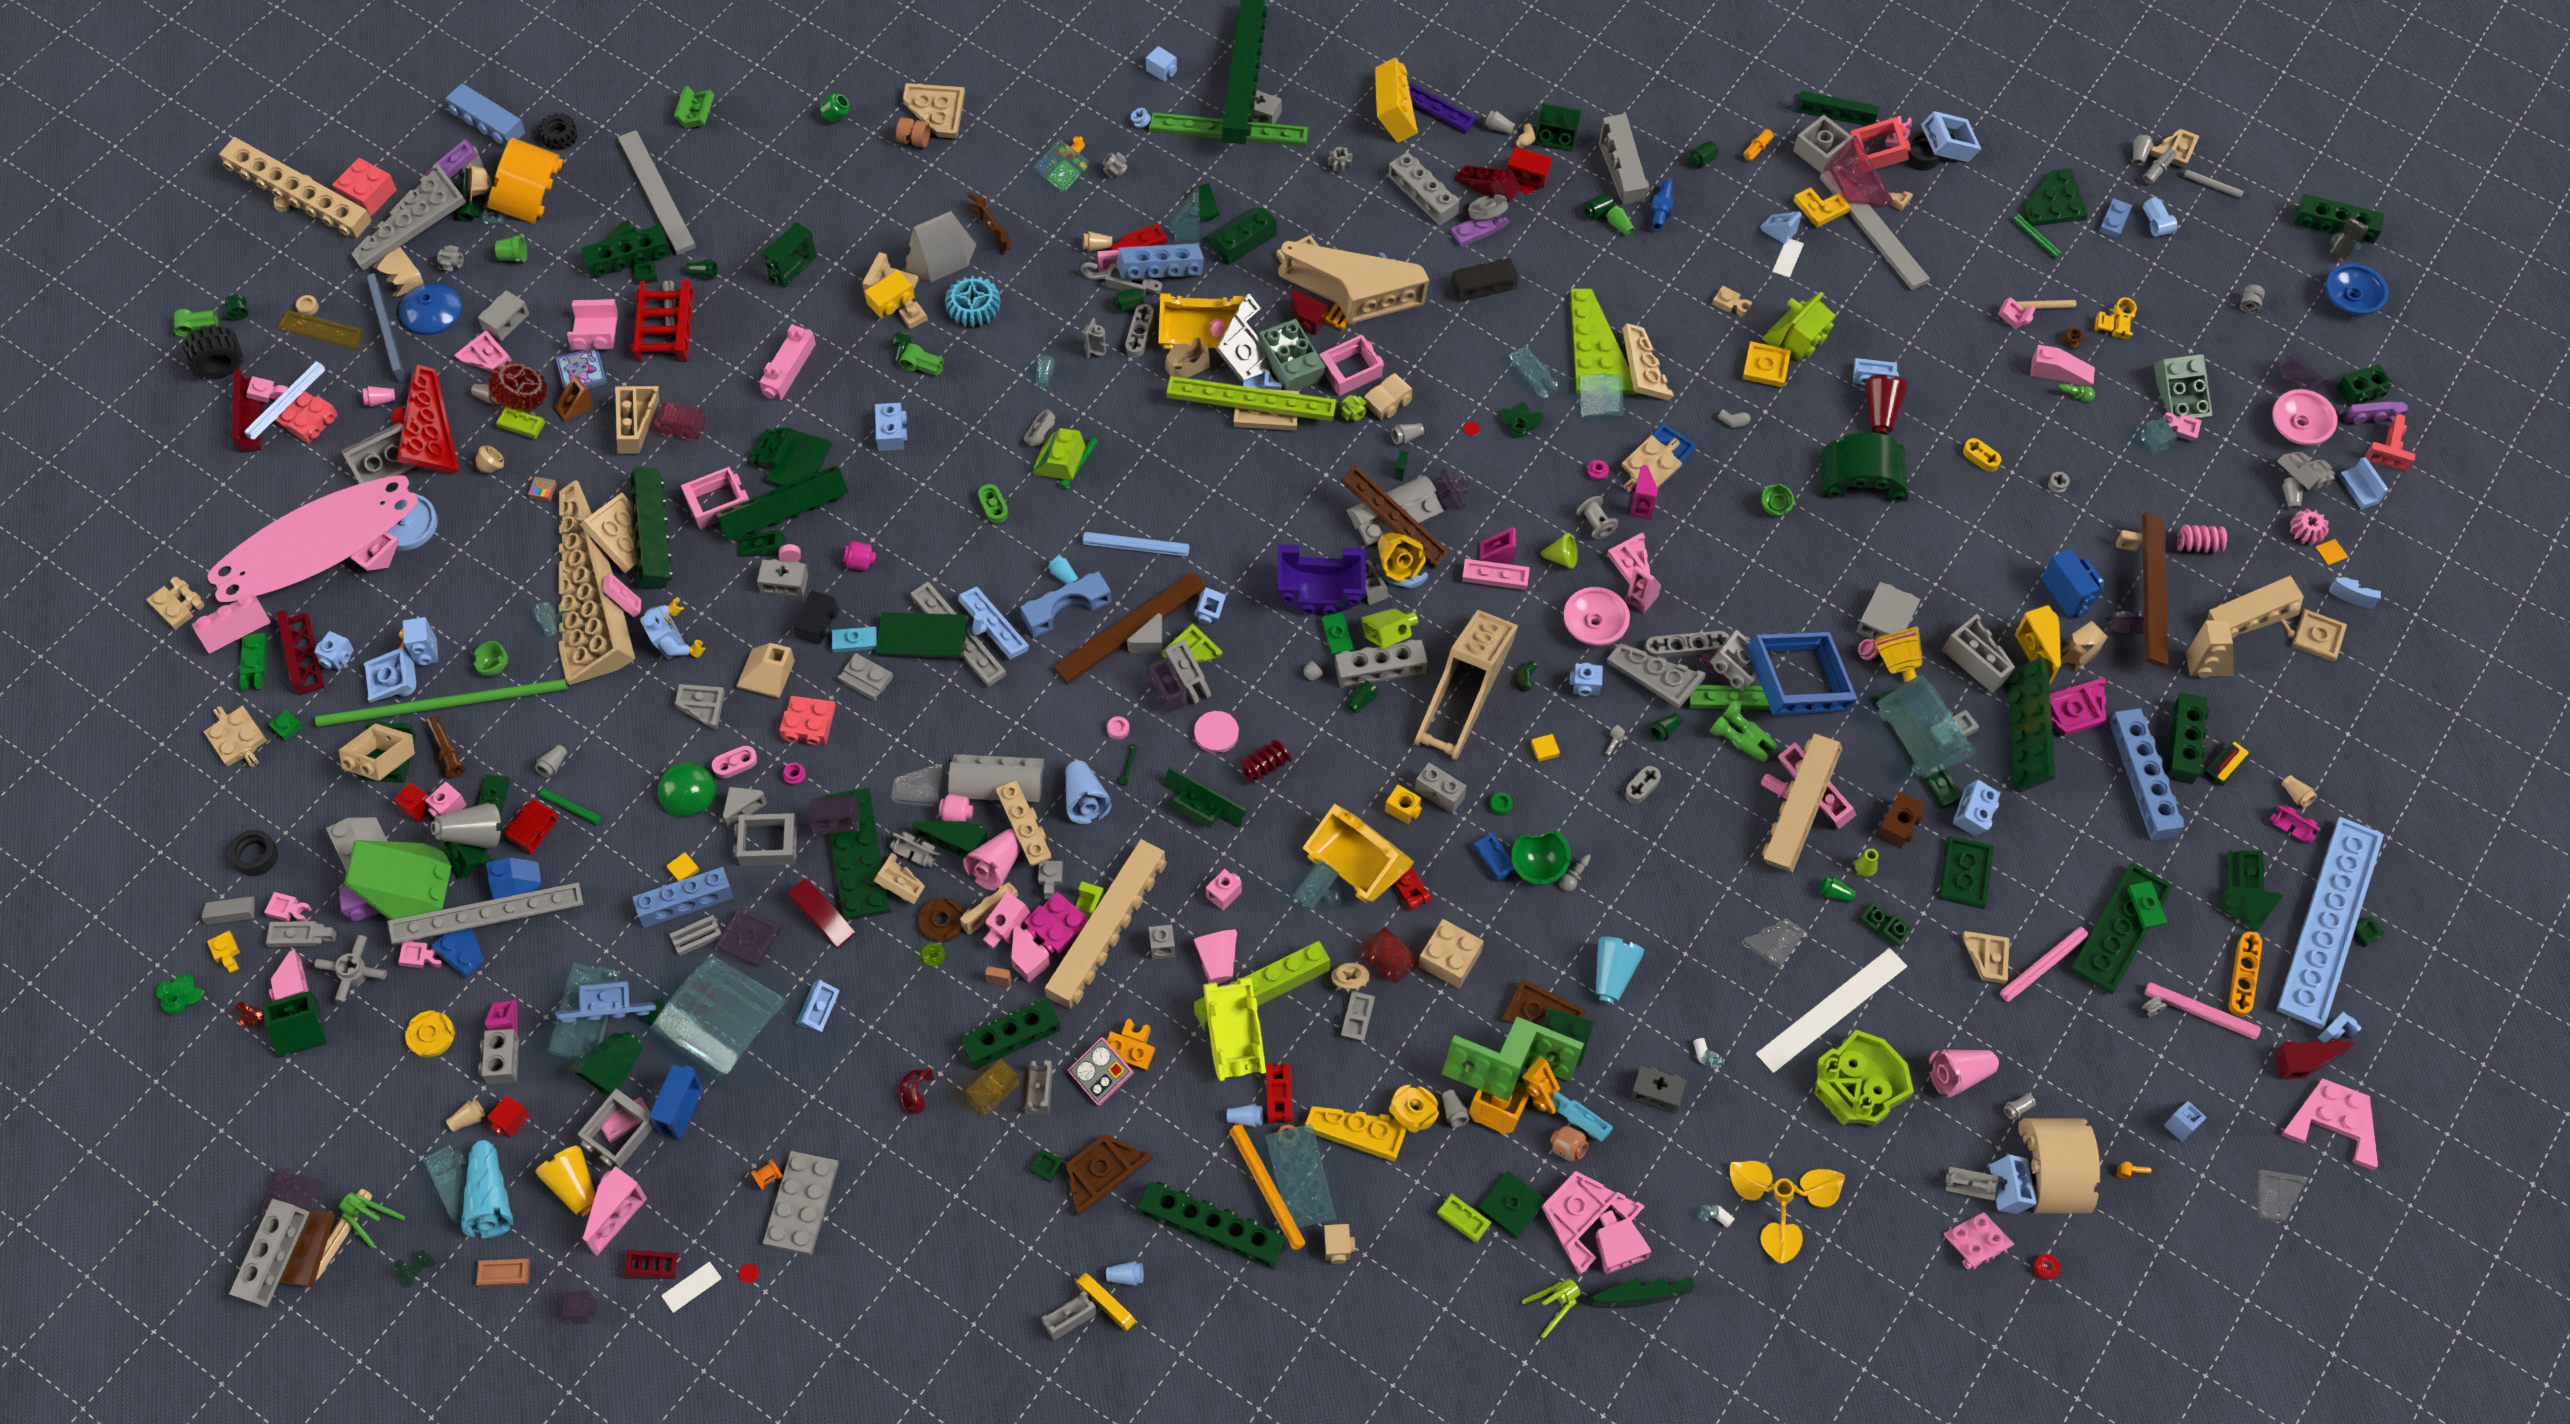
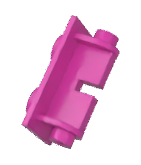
(2303, 827)

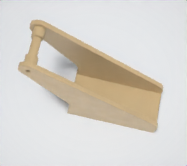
(1357, 282)
(1484, 645)

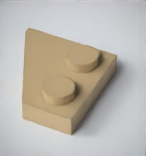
(2181, 142)
(899, 880)

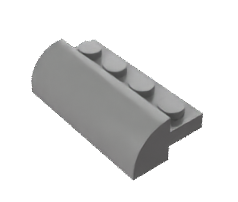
(1414, 497)
(981, 775)

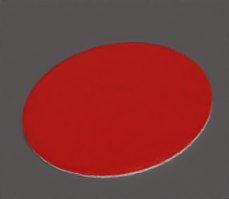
(1527, 188)
(1471, 428)
(748, 1273)

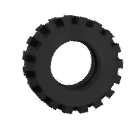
(212, 352)

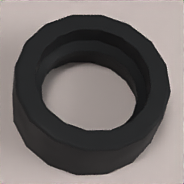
(1916, 160)
(246, 839)

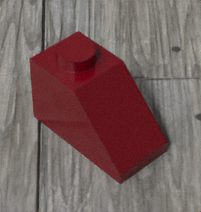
(1308, 312)

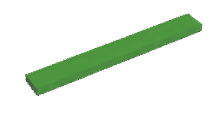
(1212, 128)

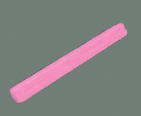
(2044, 964)
(2203, 1011)

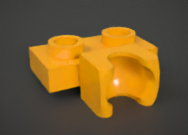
(1133, 1046)

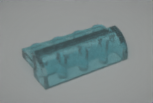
(577, 1038)

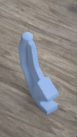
(1408, 583)

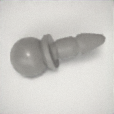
(1569, 881)

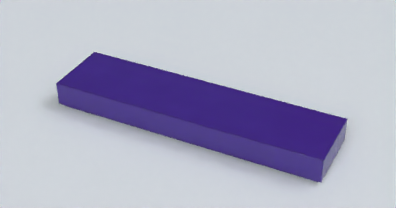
(1441, 110)

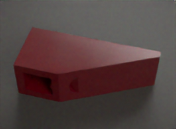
(1489, 181)
(2302, 1060)

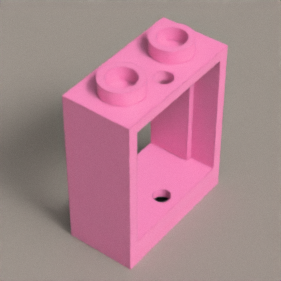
(1346, 350)
(707, 484)

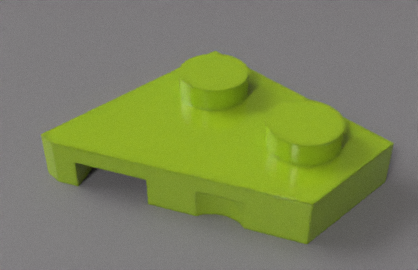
(1199, 645)

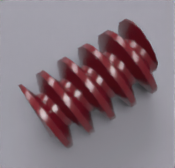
(1264, 759)

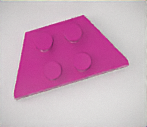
(2078, 707)

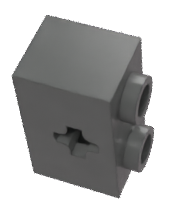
(1646, 1089)

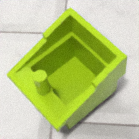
(1802, 327)

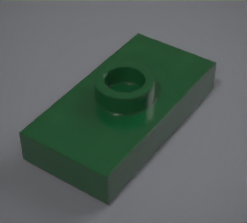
(495, 791)

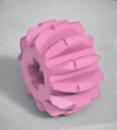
(2309, 526)

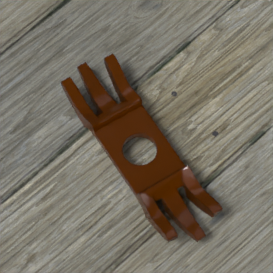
(1000, 233)

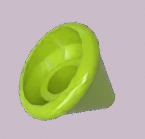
(1562, 551)

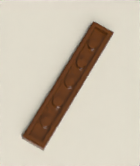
(1393, 514)

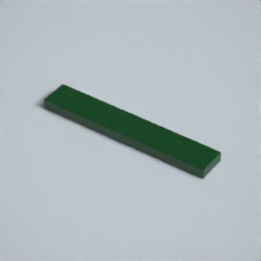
(1940, 783)

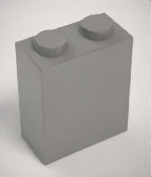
(1887, 612)

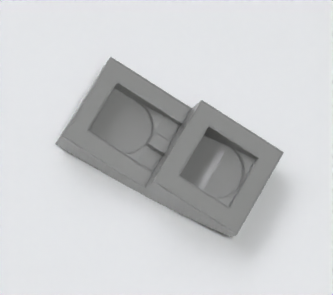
(1358, 1016)

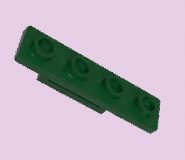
(1202, 802)

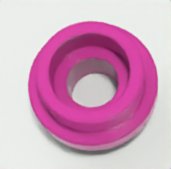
(1598, 474)
(794, 768)

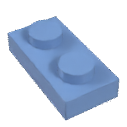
(2115, 218)

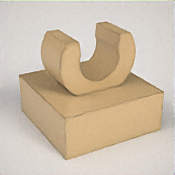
(912, 314)

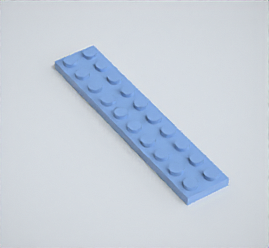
(2330, 923)

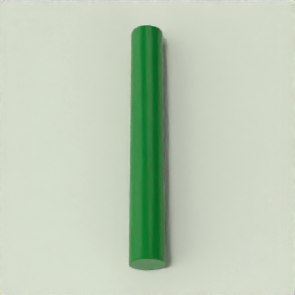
(2037, 236)
(1087, 451)
(570, 806)

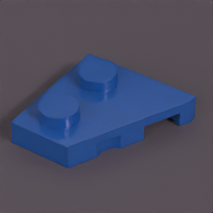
(460, 951)

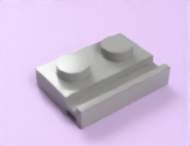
(865, 677)

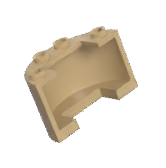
(2063, 1164)

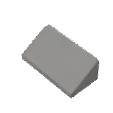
(228, 910)

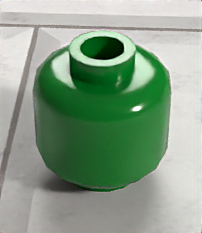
(834, 107)

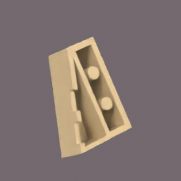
(634, 415)
(2211, 651)

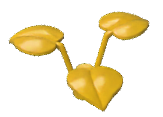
(1754, 1178)

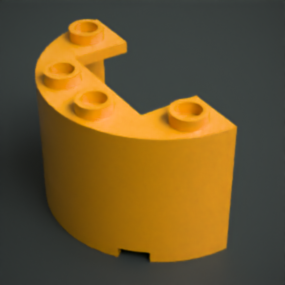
(523, 180)

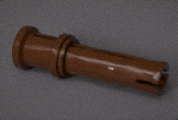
(447, 754)

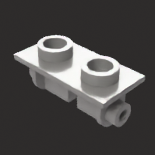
(1094, 339)
(922, 852)
(1972, 1183)

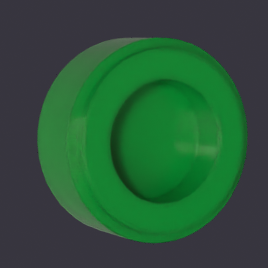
(1501, 803)

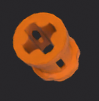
(766, 1174)

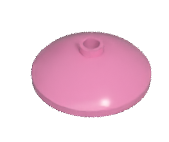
(2309, 410)
(1596, 606)

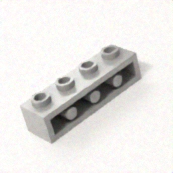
(1424, 188)

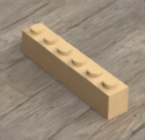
(1802, 803)

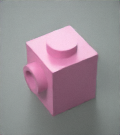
(445, 801)
(1224, 889)

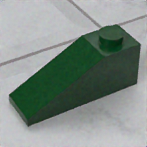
(954, 836)

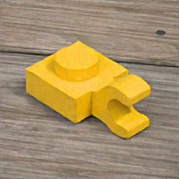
(224, 949)

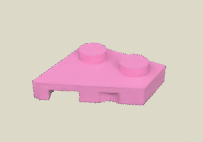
(1628, 555)

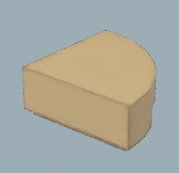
(1900, 200)

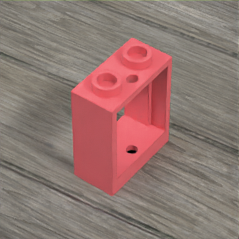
(1880, 129)

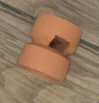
(915, 132)

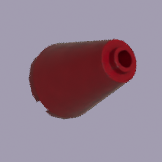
(1884, 401)

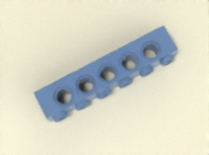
(2143, 785)

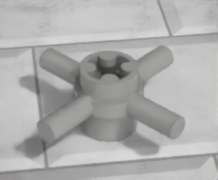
(345, 969)

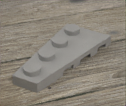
(1663, 678)

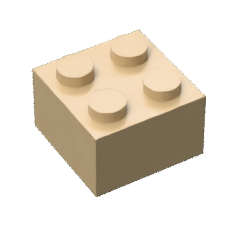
(1450, 953)

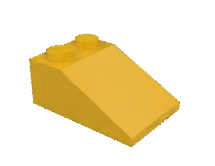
(2040, 637)

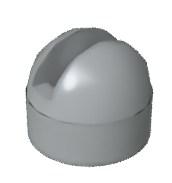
(1312, 671)

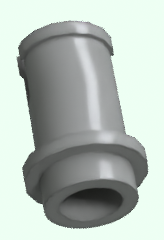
(2019, 1106)

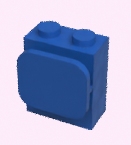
(2073, 583)

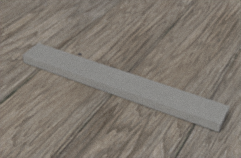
(656, 192)
(1882, 238)
(485, 913)

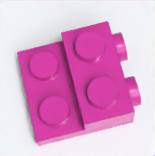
(1056, 924)

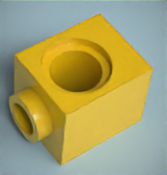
(1403, 796)

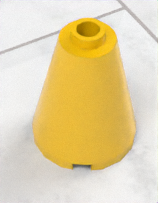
(569, 1180)

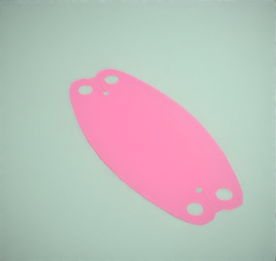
(312, 538)

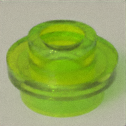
(933, 948)

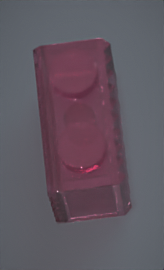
(680, 420)

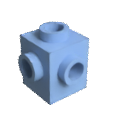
(333, 651)
(1586, 679)

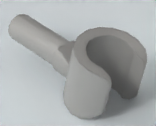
(1618, 735)

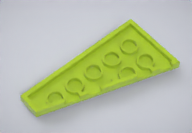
(1594, 342)

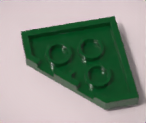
(2056, 201)

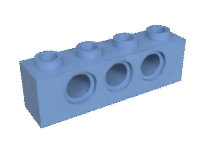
(1160, 261)
(683, 897)

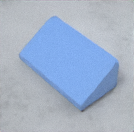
(817, 1006)

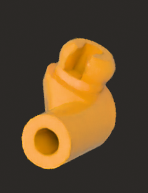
(1078, 144)

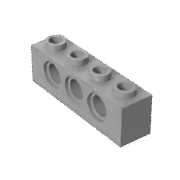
(1393, 668)
(269, 1253)

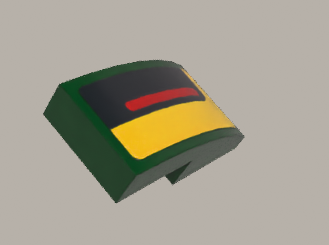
(2228, 762)

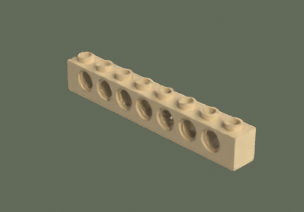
(295, 188)

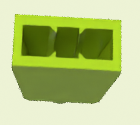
(1388, 627)

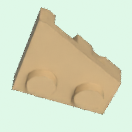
(1989, 955)

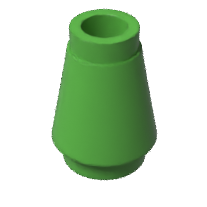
(1620, 220)

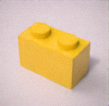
(889, 294)

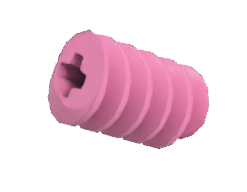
(2202, 537)

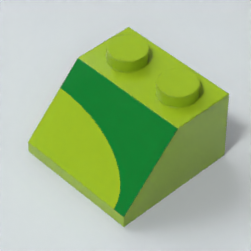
(1060, 454)

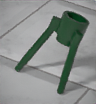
(468, 211)

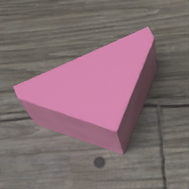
(377, 553)

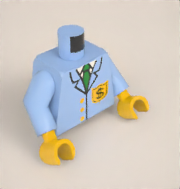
(665, 634)

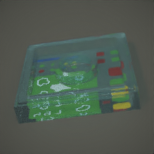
(1061, 165)

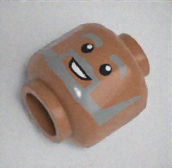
(1569, 1143)

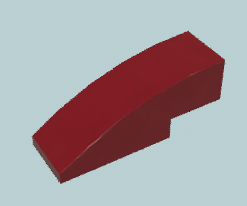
(821, 913)

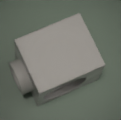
(1162, 942)

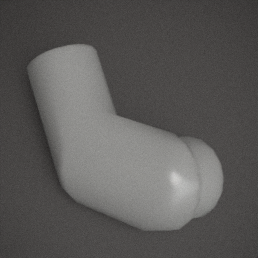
(1735, 420)

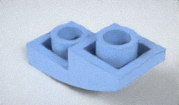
(2349, 591)

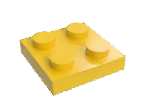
(1766, 364)

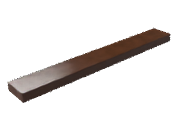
(2154, 590)
(1117, 635)

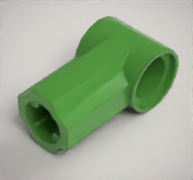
(186, 322)
(916, 358)

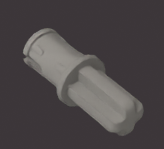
(2159, 166)

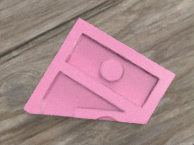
(483, 353)

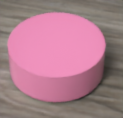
(789, 553)
(1118, 728)

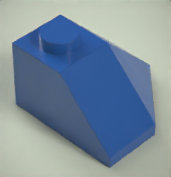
(513, 877)

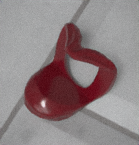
(910, 1097)

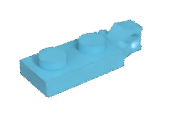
(1582, 1117)

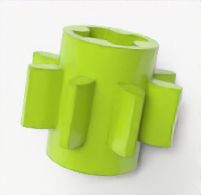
(1353, 408)

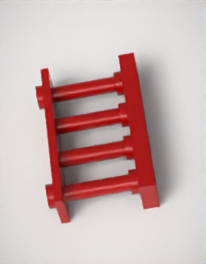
(681, 329)

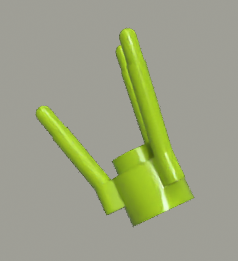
(1564, 1293)

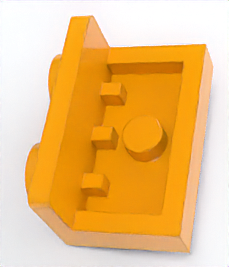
(1541, 1085)

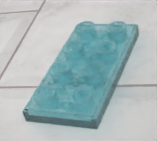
(1300, 1175)

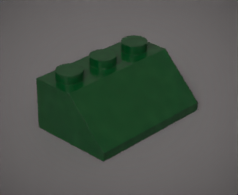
(1242, 234)

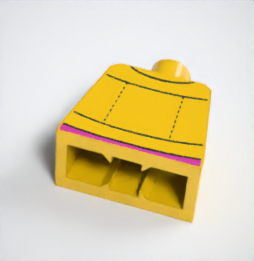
(1901, 652)

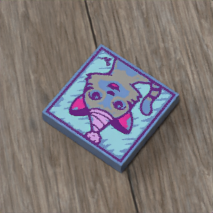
(585, 365)

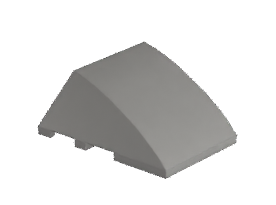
(939, 248)

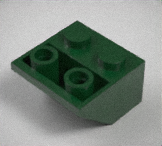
(1557, 126)
(295, 1023)

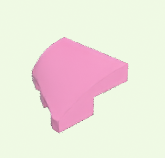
(1217, 955)

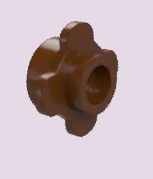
(2073, 337)

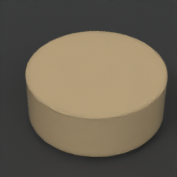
(307, 305)

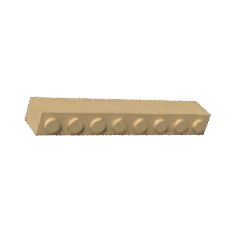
(1105, 925)

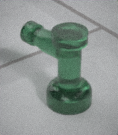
(408, 1273)

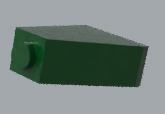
(609, 1062)

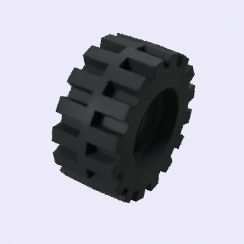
(554, 123)

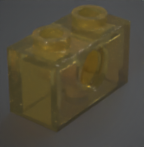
(992, 1087)

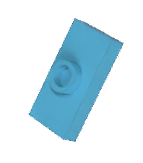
(854, 639)

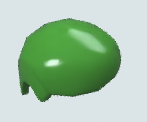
(1777, 500)
(490, 658)

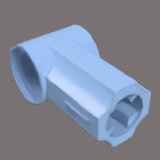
(2159, 219)

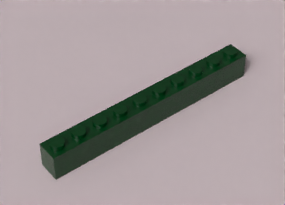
(1244, 72)

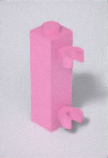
(787, 362)

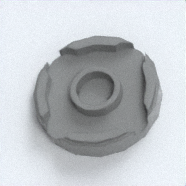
(1487, 207)

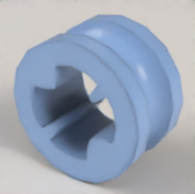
(1140, 117)

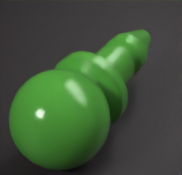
(2085, 394)

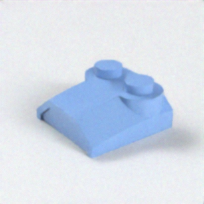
(390, 675)

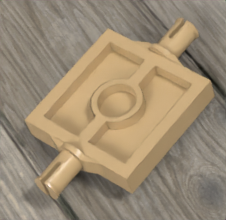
(1658, 459)
(235, 736)

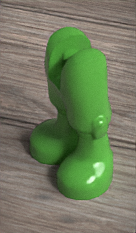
(1751, 735)

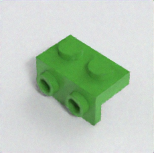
(693, 107)

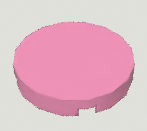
(1216, 732)

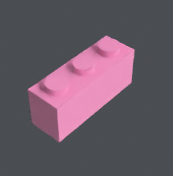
(231, 622)

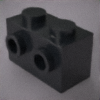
(815, 617)

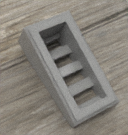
(1378, 591)

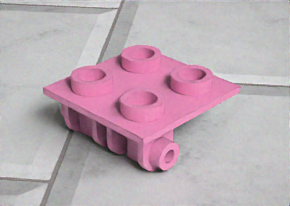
(1978, 1240)

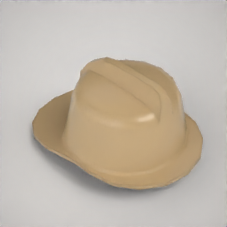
(478, 181)

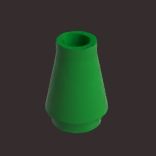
(1836, 889)

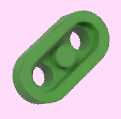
(993, 505)

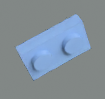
(1866, 368)

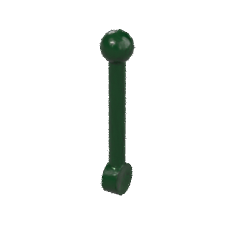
(1124, 780)

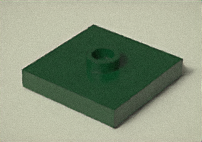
(1512, 1205)

